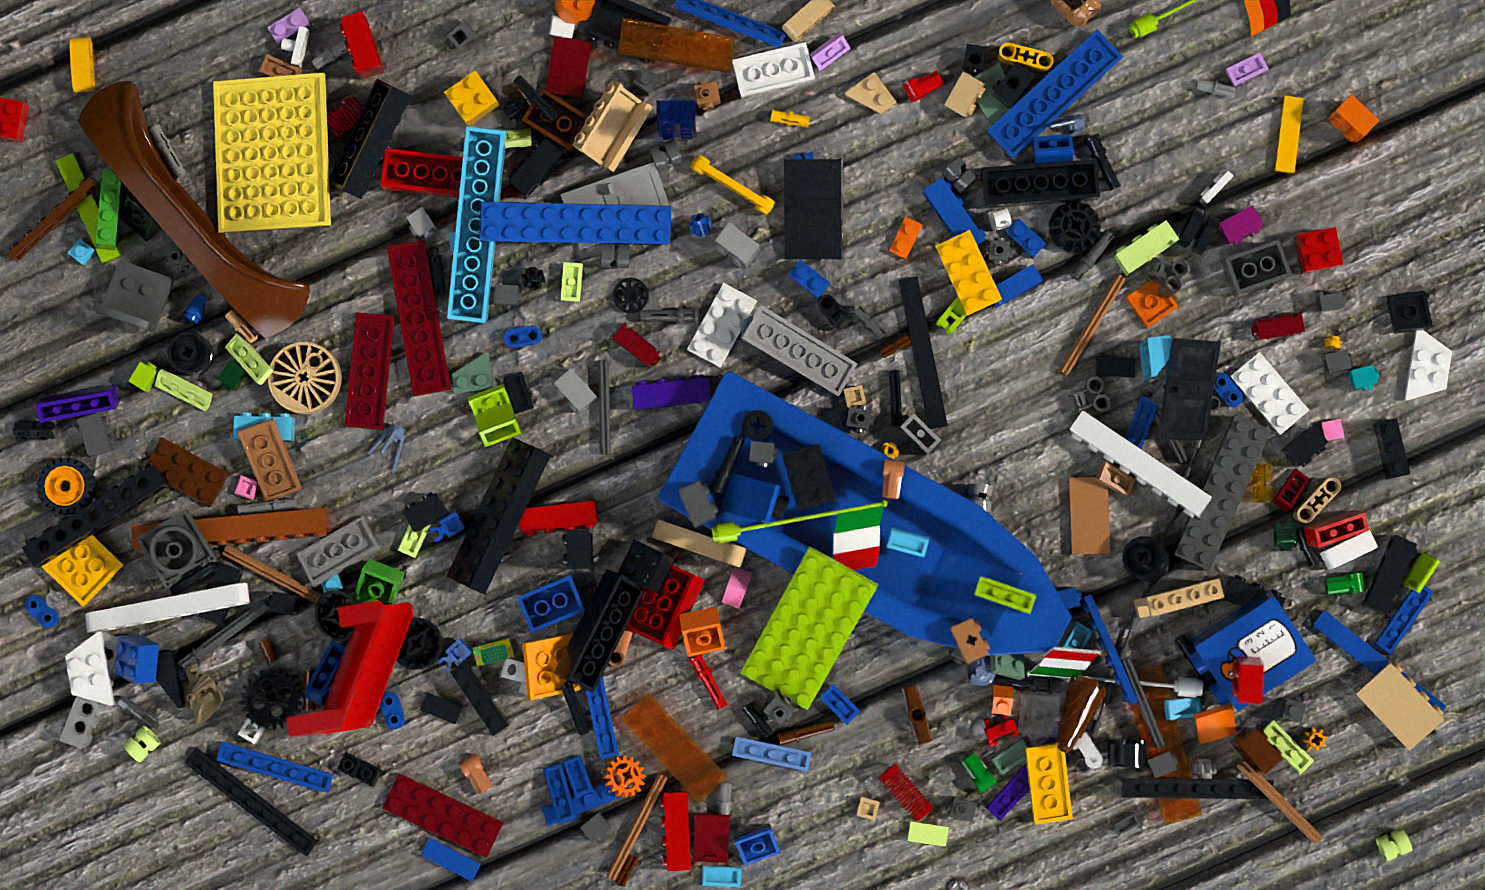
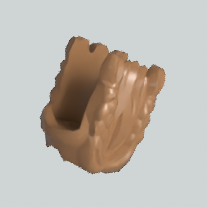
(1080, 15)

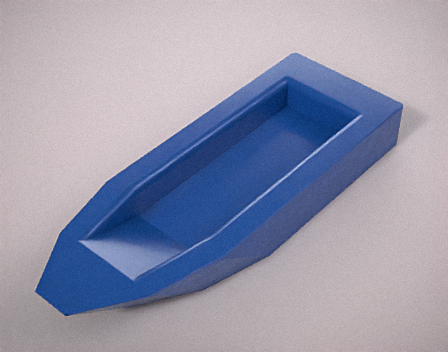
(913, 591)

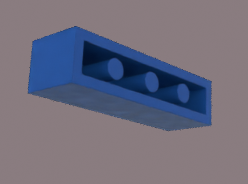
(951, 210)

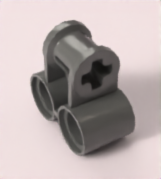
(1164, 274)
(1089, 397)

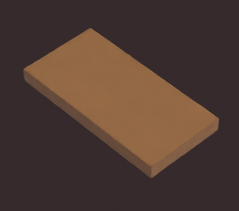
(269, 459)
(1089, 516)

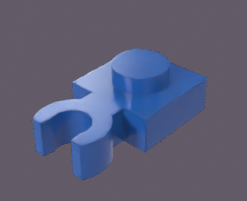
(450, 526)
(456, 653)

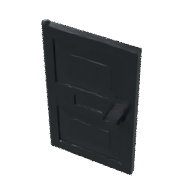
(813, 209)
(1189, 389)

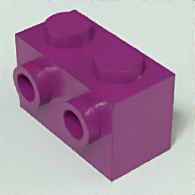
(1240, 225)

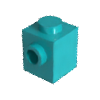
(1363, 378)

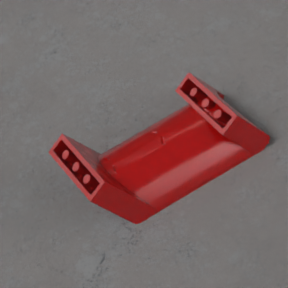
(362, 671)

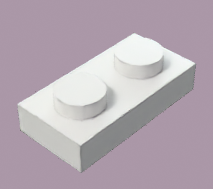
(1221, 180)

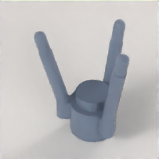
(1073, 123)
(393, 433)

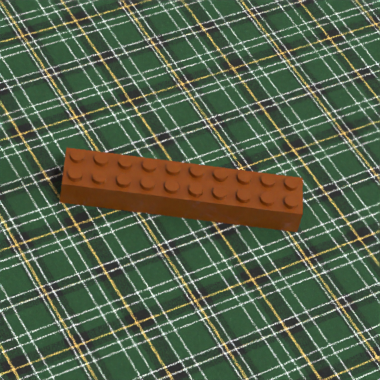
(255, 526)

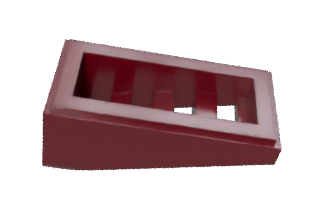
(1288, 502)

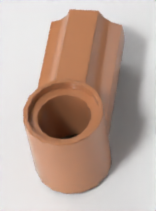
(892, 475)
(622, 647)
(473, 769)

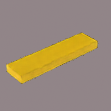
(1289, 134)

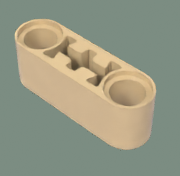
(807, 18)
(1324, 500)

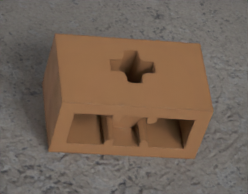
(970, 652)

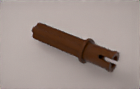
(795, 735)

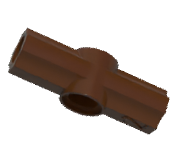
(919, 727)

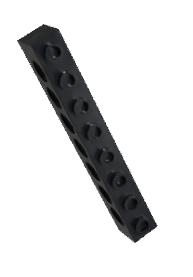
(33, 547)

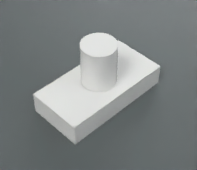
(297, 47)

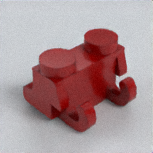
(1000, 729)

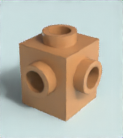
(711, 90)

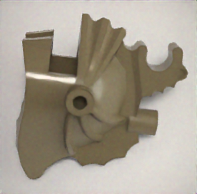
(201, 694)

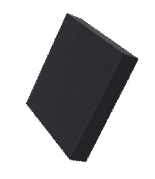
(138, 218)
(1409, 312)

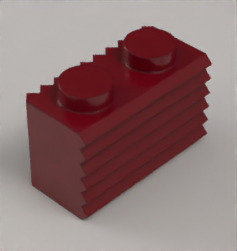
(343, 119)

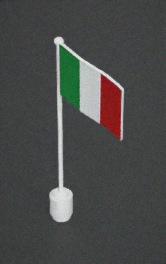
(1069, 662)

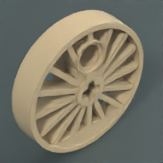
(288, 402)

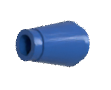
(195, 309)

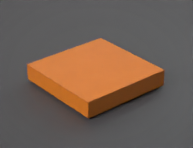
(1150, 304)
(1215, 724)

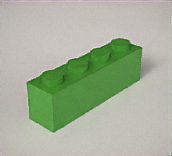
(108, 210)

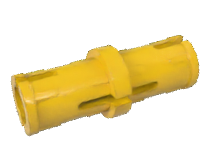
(790, 118)

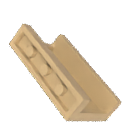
(612, 126)
(1178, 598)
(1400, 705)

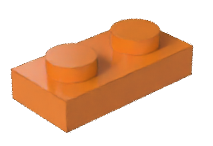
(905, 238)

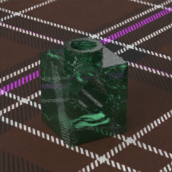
(1285, 536)

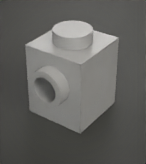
(421, 224)

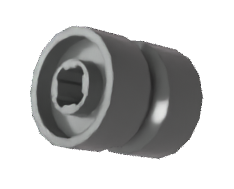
(666, 154)
(959, 175)
(615, 255)

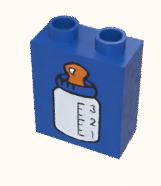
(1252, 631)

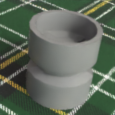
(985, 491)

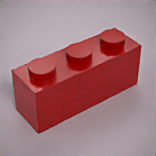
(1336, 528)

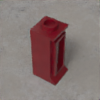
(1278, 327)
(637, 346)

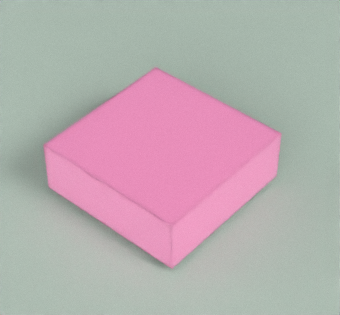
(1332, 429)
(246, 487)

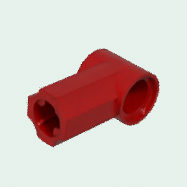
(918, 88)

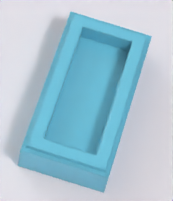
(908, 542)
(1182, 708)
(721, 876)

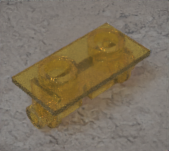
(1261, 491)

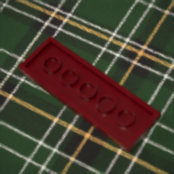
(369, 371)
(442, 815)

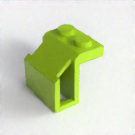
(494, 415)

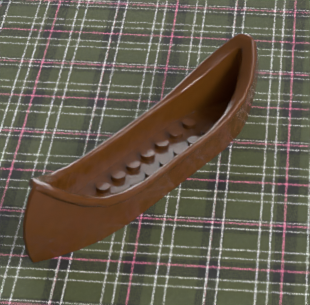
(120, 135)

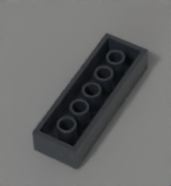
(369, 139)
(1040, 183)
(599, 630)

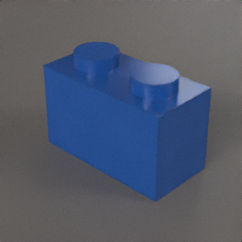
(1053, 148)
(809, 279)

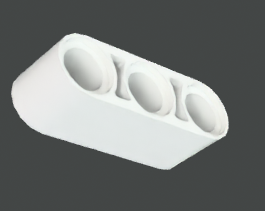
(1348, 550)

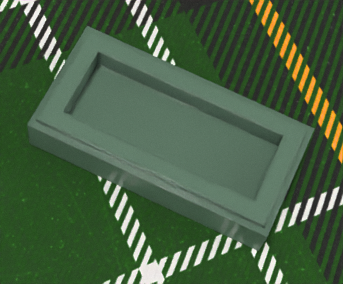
(1010, 757)

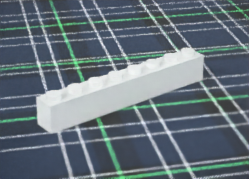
(1140, 464)

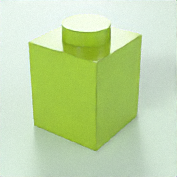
(144, 376)

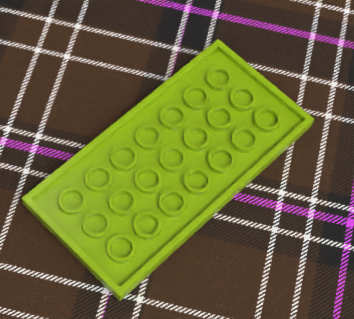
(809, 628)

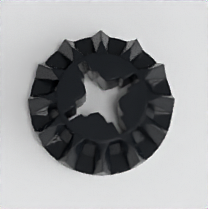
(764, 419)

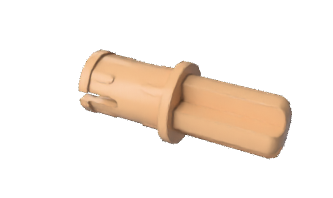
(241, 326)

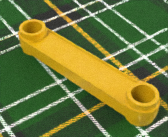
(701, 166)

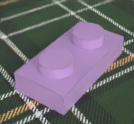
(288, 25)
(829, 51)
(1246, 69)

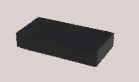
(1115, 367)
(518, 392)
(441, 708)

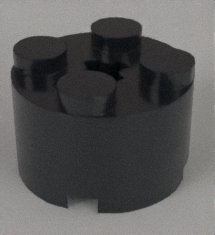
(1126, 753)

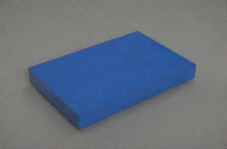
(750, 498)

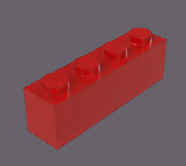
(559, 516)
(677, 831)

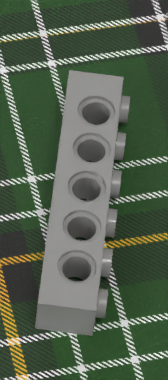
(70, 733)

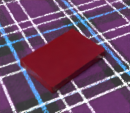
(568, 67)

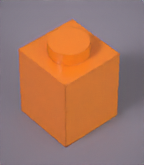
(1002, 700)

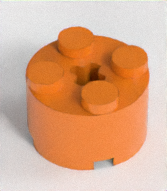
(574, 10)

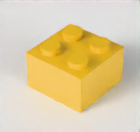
(471, 98)

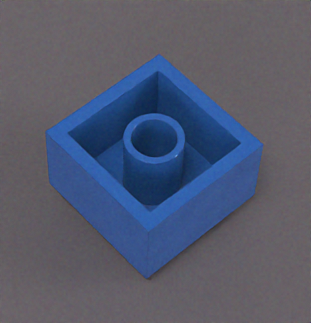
(136, 658)

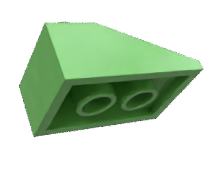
(379, 583)

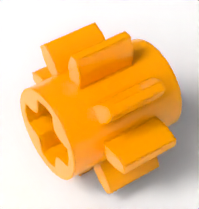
(1310, 735)

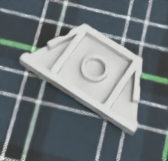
(1427, 366)
(90, 671)

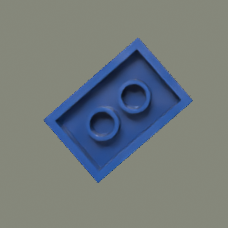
(551, 604)

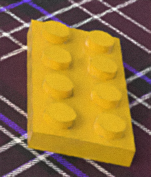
(968, 272)
(1048, 783)

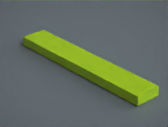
(88, 208)

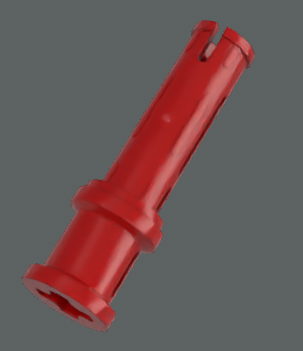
(703, 672)

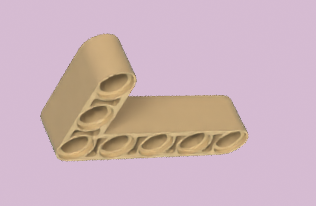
(698, 543)

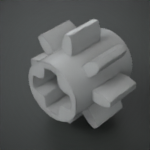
(1204, 769)

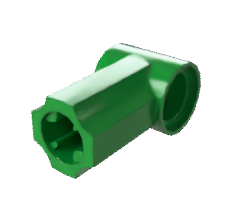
(1349, 583)
(980, 775)

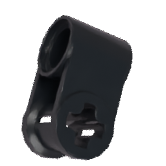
(834, 312)

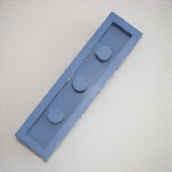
(771, 753)

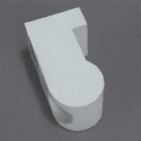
(999, 219)
(1092, 755)

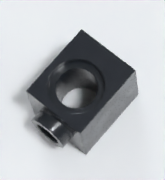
(977, 51)

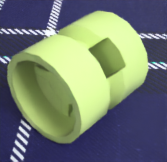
(136, 747)
(1394, 844)

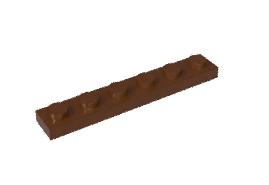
(48, 223)

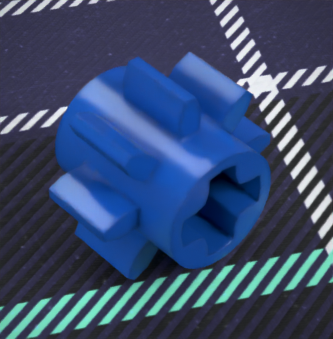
(700, 225)

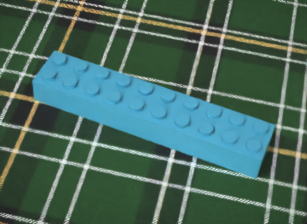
(475, 258)

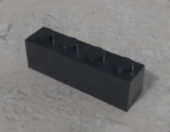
(1389, 575)
(480, 698)

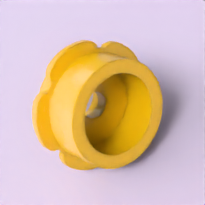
(1333, 342)
(893, 447)

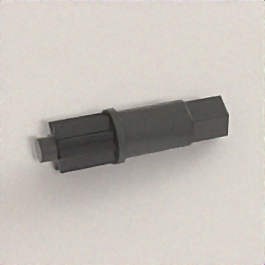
(139, 713)

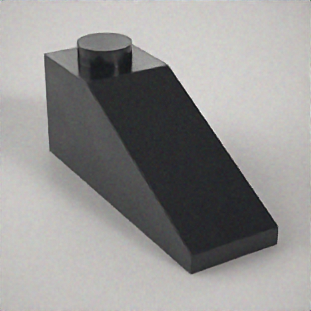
(169, 677)

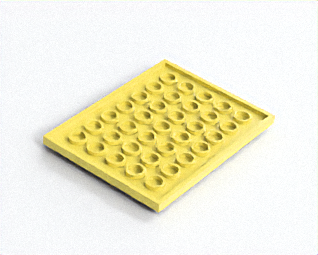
(272, 153)

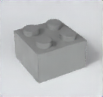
(737, 246)

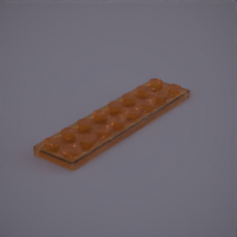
(1171, 809)

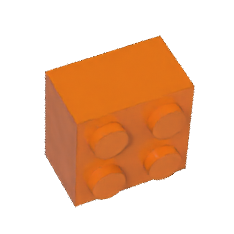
(1353, 119)
(702, 631)

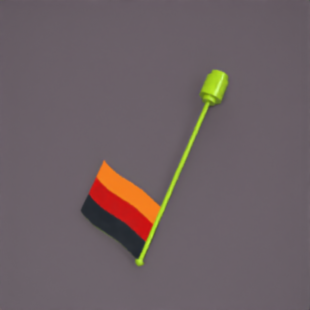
(1260, 13)

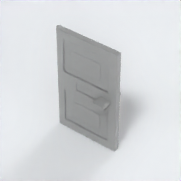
(631, 187)

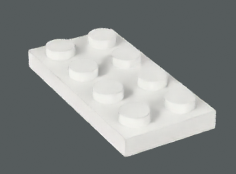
(773, 70)
(721, 325)
(1269, 393)

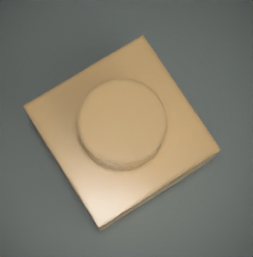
(854, 396)
(868, 808)

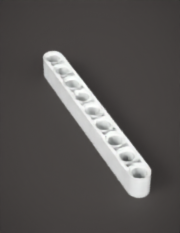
(167, 608)

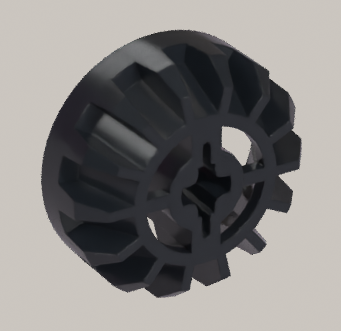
(1082, 241)
(327, 613)
(406, 657)

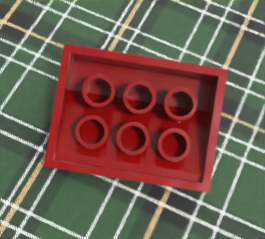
(659, 612)

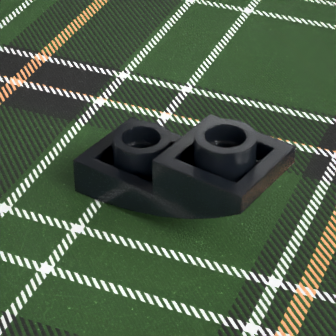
(359, 769)

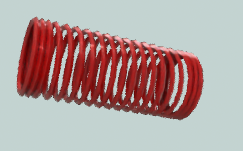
(888, 774)

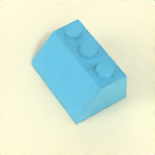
(1154, 355)

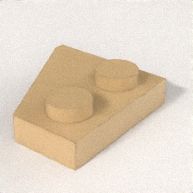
(872, 94)

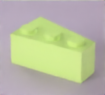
(1145, 247)

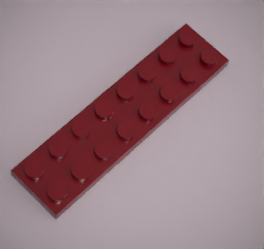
(419, 318)

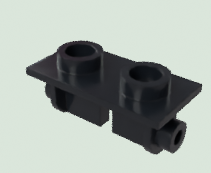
(24, 430)

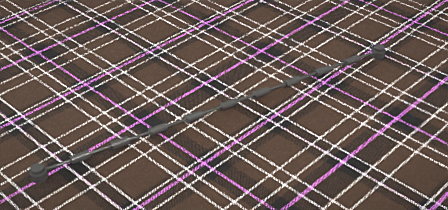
(1080, 764)

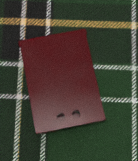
(711, 838)

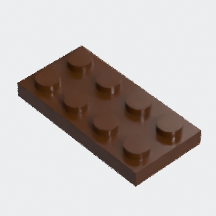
(188, 472)

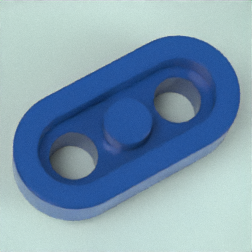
(522, 336)
(1226, 390)
(41, 611)
(394, 709)

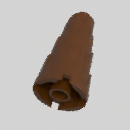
(1079, 707)

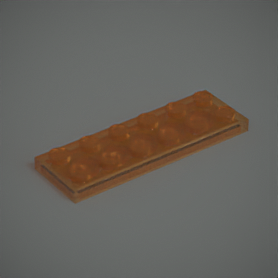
(676, 45)
(674, 747)

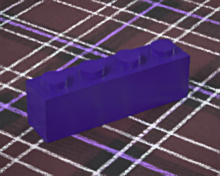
(671, 393)
(77, 403)

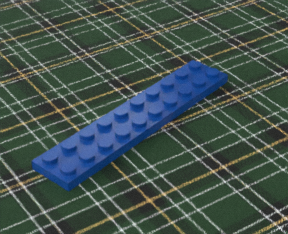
(575, 222)

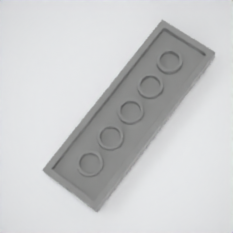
(799, 350)

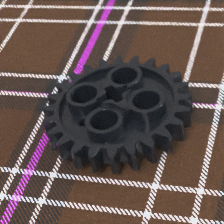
(279, 683)

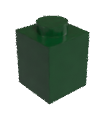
(232, 376)

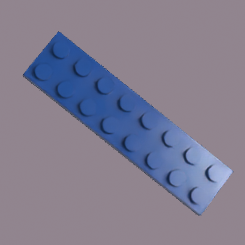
(1054, 94)

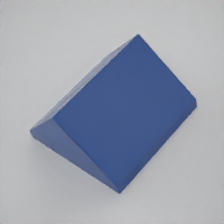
(757, 845)

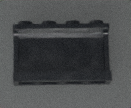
(607, 21)

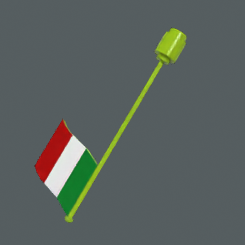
(854, 538)

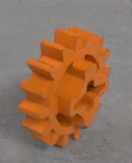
(631, 773)

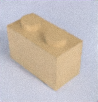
(965, 94)

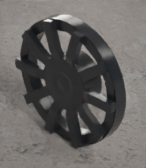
(630, 295)

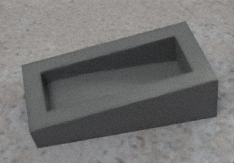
(1126, 823)

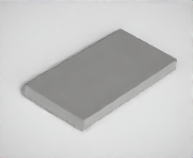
(338, 551)

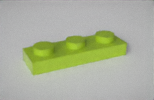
(1005, 595)

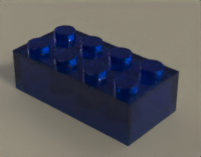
(676, 119)

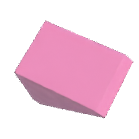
(736, 587)

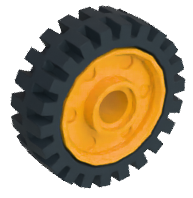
(51, 485)

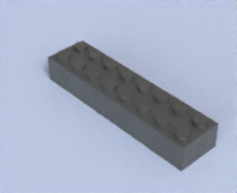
(1226, 485)

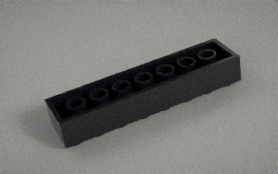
(498, 515)

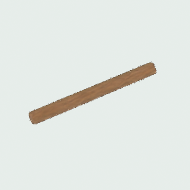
(1092, 324)
(271, 574)
(1279, 801)
(636, 826)

